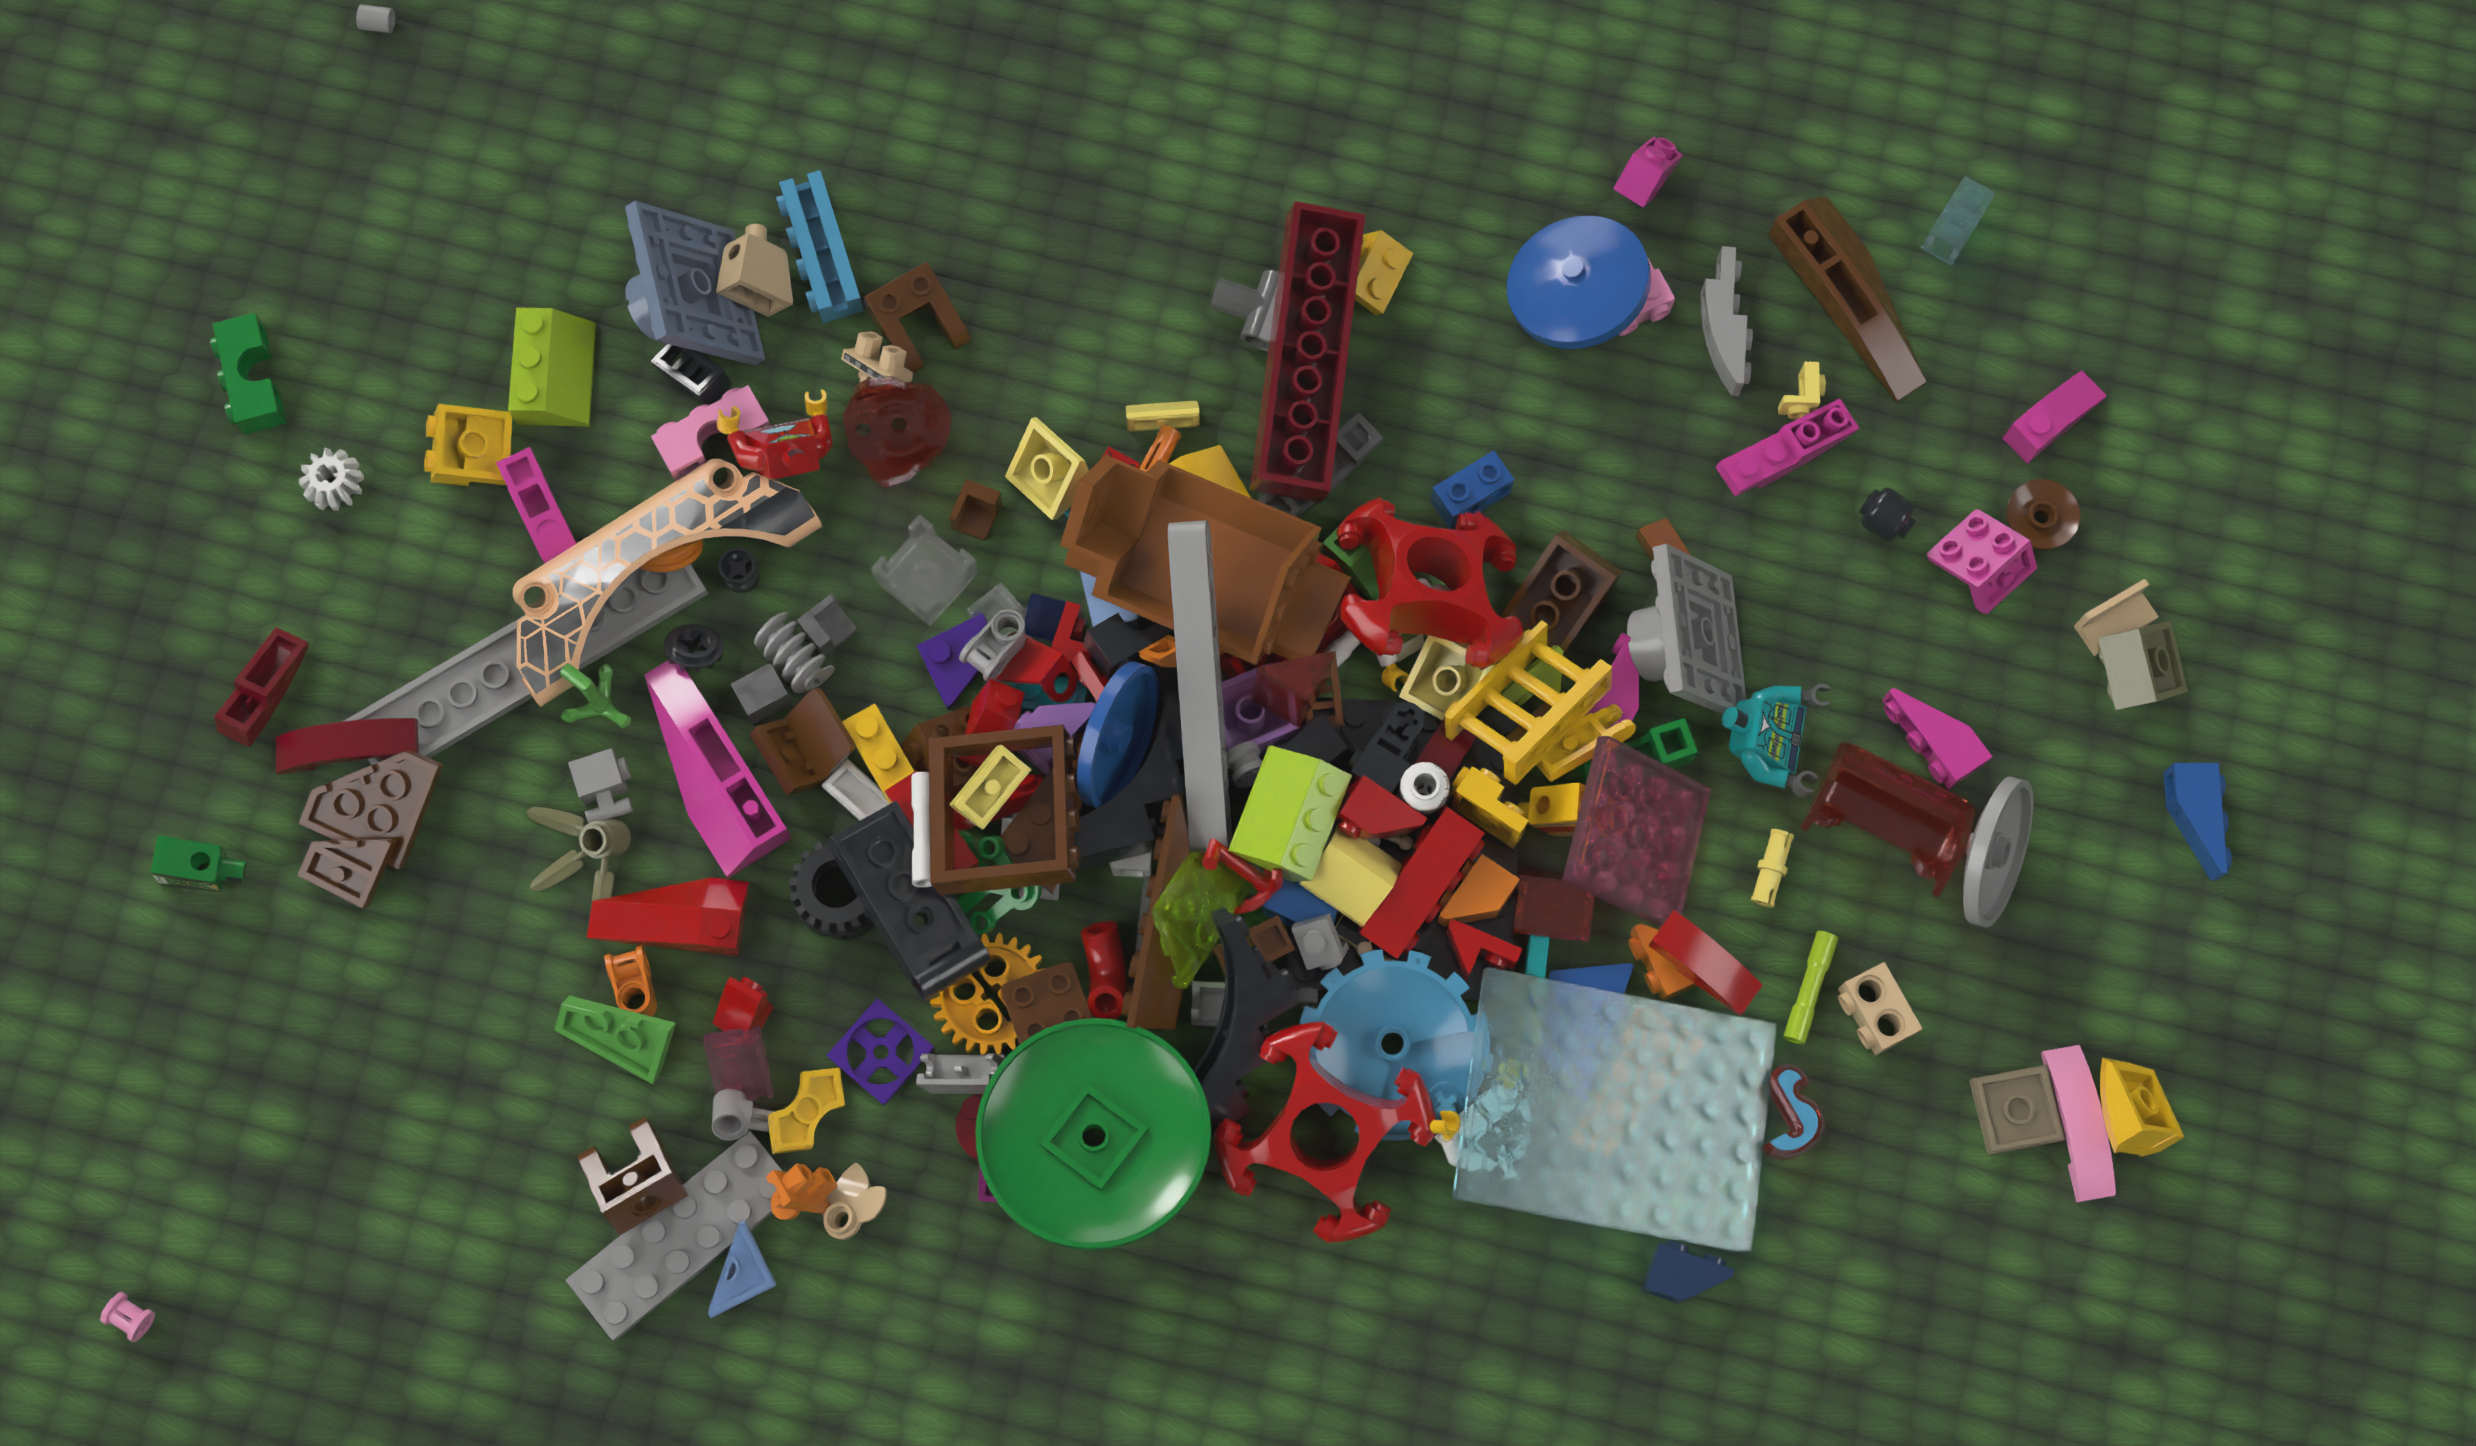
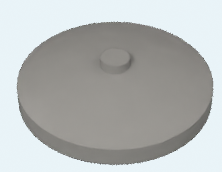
(1997, 851)

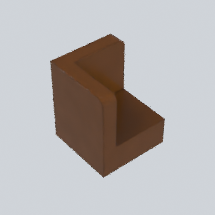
(975, 510)

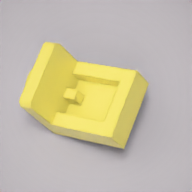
(1811, 387)

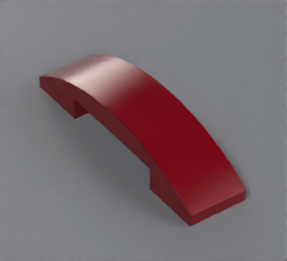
(344, 742)

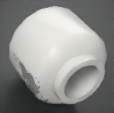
(1427, 775)

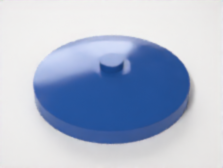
(1579, 282)
(1118, 734)

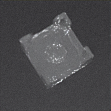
(925, 572)

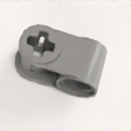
(992, 651)

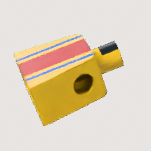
(1554, 808)

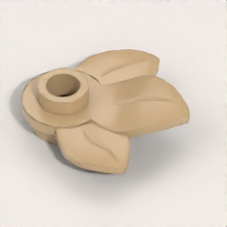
(855, 1199)

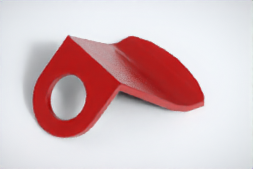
(1040, 665)

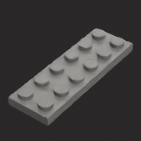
(679, 1242)

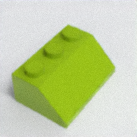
(552, 368)
(1290, 813)

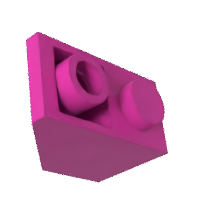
(1648, 170)

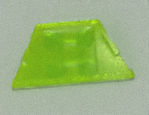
(1186, 910)

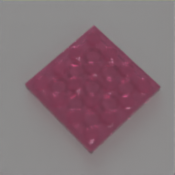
(1636, 832)

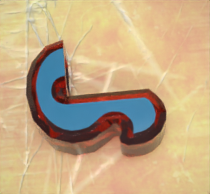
(1798, 1111)

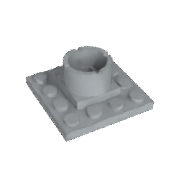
(1690, 632)

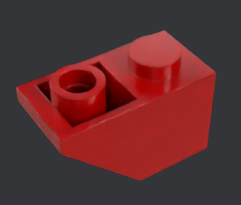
(742, 1006)

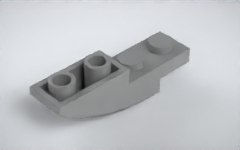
(1722, 326)

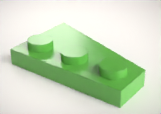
(619, 1035)

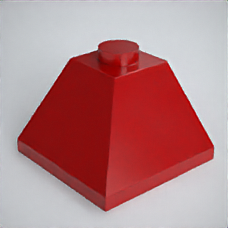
(1375, 813)

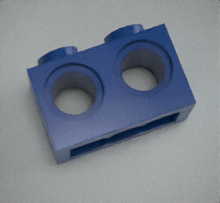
(1472, 489)

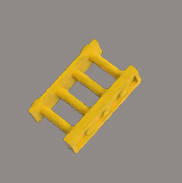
(1542, 731)

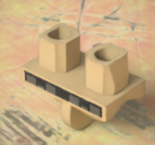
(873, 363)

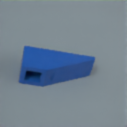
(2195, 805)

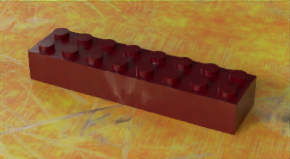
(1307, 352)

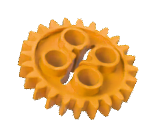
(964, 1015)

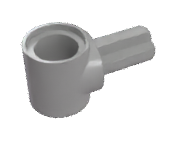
(735, 1115)

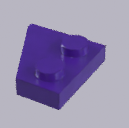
(943, 662)

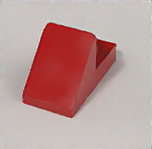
(1070, 627)
(1471, 942)

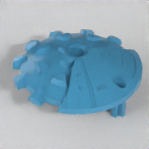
(1404, 1001)

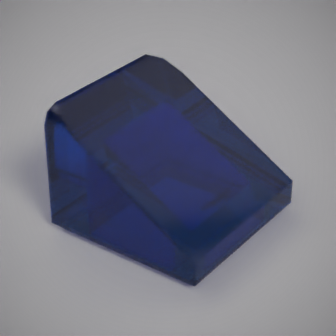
(1043, 616)

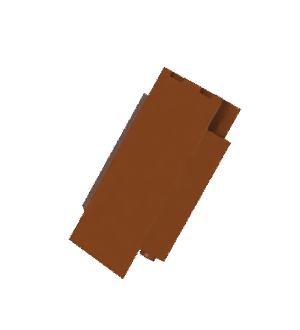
(1263, 559)

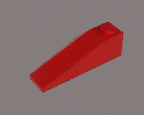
(683, 916)

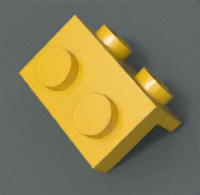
(1380, 270)

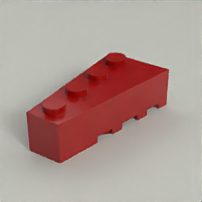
(1422, 881)

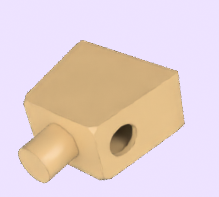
(755, 273)

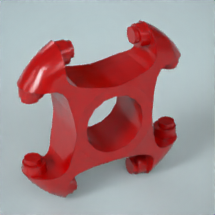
(1414, 608)
(1332, 1177)

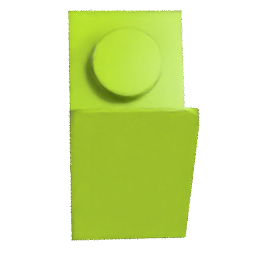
(1541, 671)

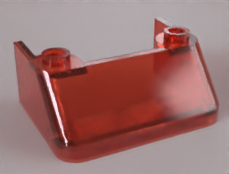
(1896, 808)

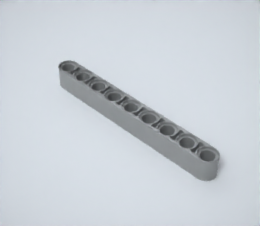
(1199, 684)

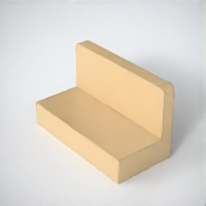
(2118, 614)

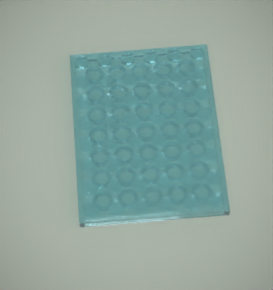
(1615, 1110)

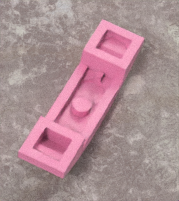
(2082, 1123)

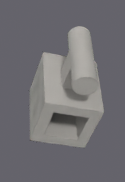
(599, 780)

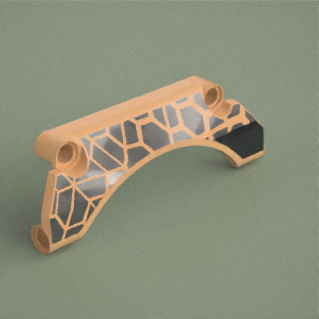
(590, 571)

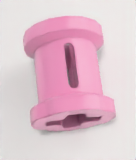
(120, 1306)

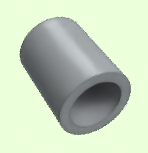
(375, 18)

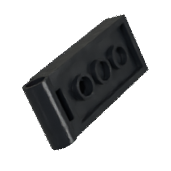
(879, 868)

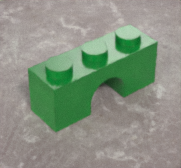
(241, 345)
(1667, 744)

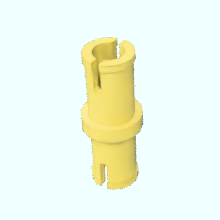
(1772, 868)

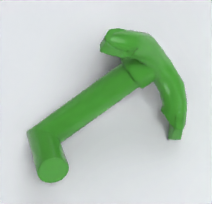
(598, 697)

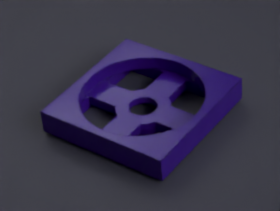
(893, 1038)

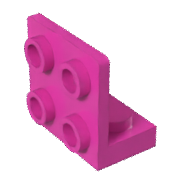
(1986, 558)

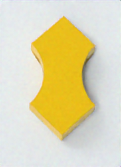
(795, 1125)

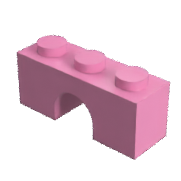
(682, 442)

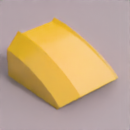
(2136, 1109)

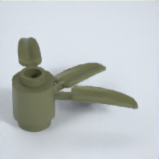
(596, 839)

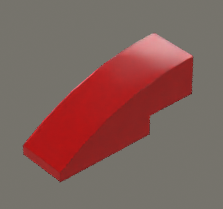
(1705, 963)

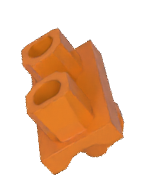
(800, 1191)

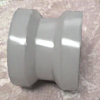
(1245, 763)

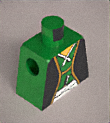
(178, 864)

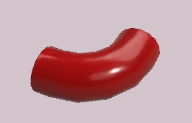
(1105, 969)

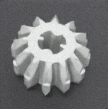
(339, 490)

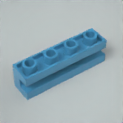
(821, 248)

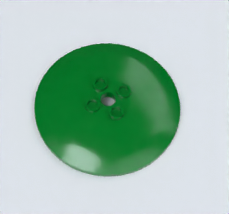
(1080, 1080)

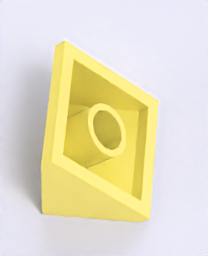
(1046, 469)
(1353, 876)

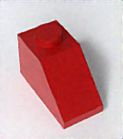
(993, 710)

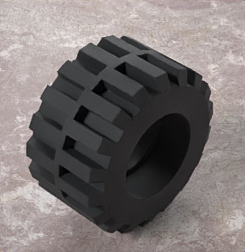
(804, 895)

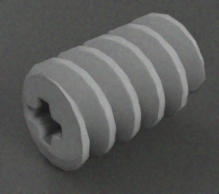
(790, 655)

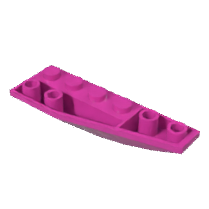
(712, 776)

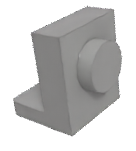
(1319, 942)

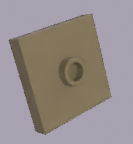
(2017, 1110)

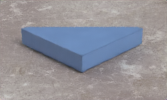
(743, 1273)

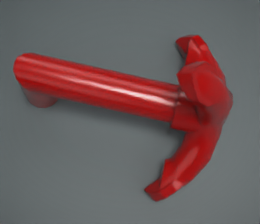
(1265, 883)

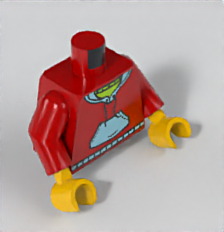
(783, 447)

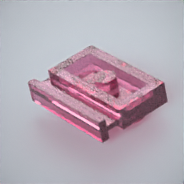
(739, 1062)

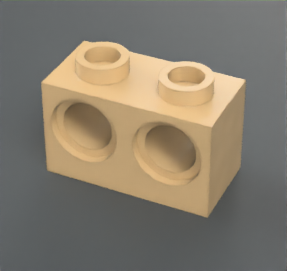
(1888, 1005)

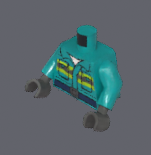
(1769, 734)

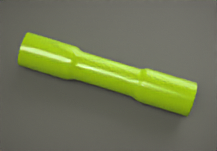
(1817, 965)

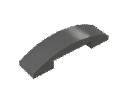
(1354, 444)

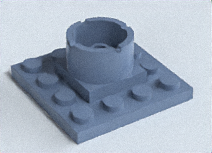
(677, 286)

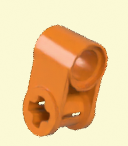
(631, 976)

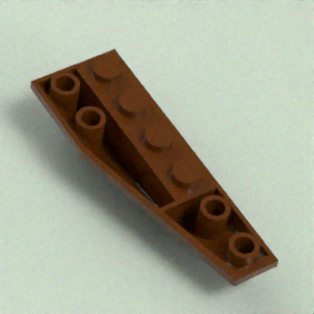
(1849, 289)
(1154, 998)

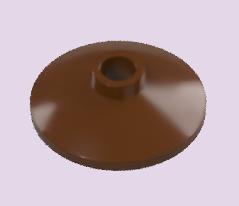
(2052, 502)

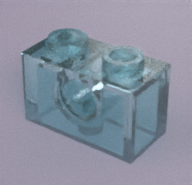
(1958, 220)

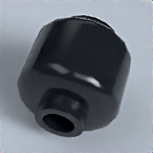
(1887, 514)

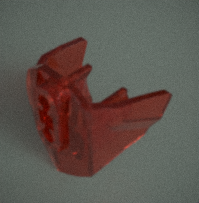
(890, 453)

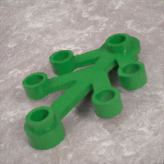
(1010, 896)

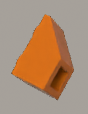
(1481, 893)
(1661, 974)

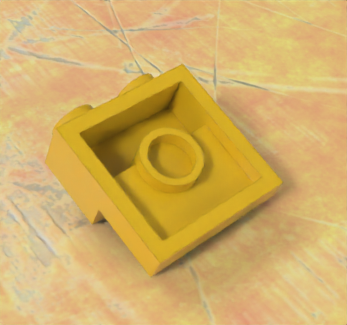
(467, 444)
(1478, 800)

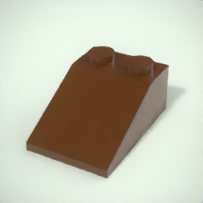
(1563, 590)

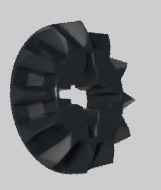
(688, 636)

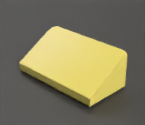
(1152, 416)
(990, 786)

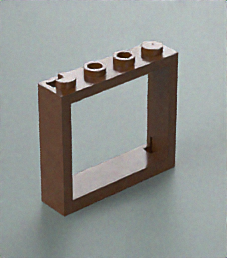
(941, 793)

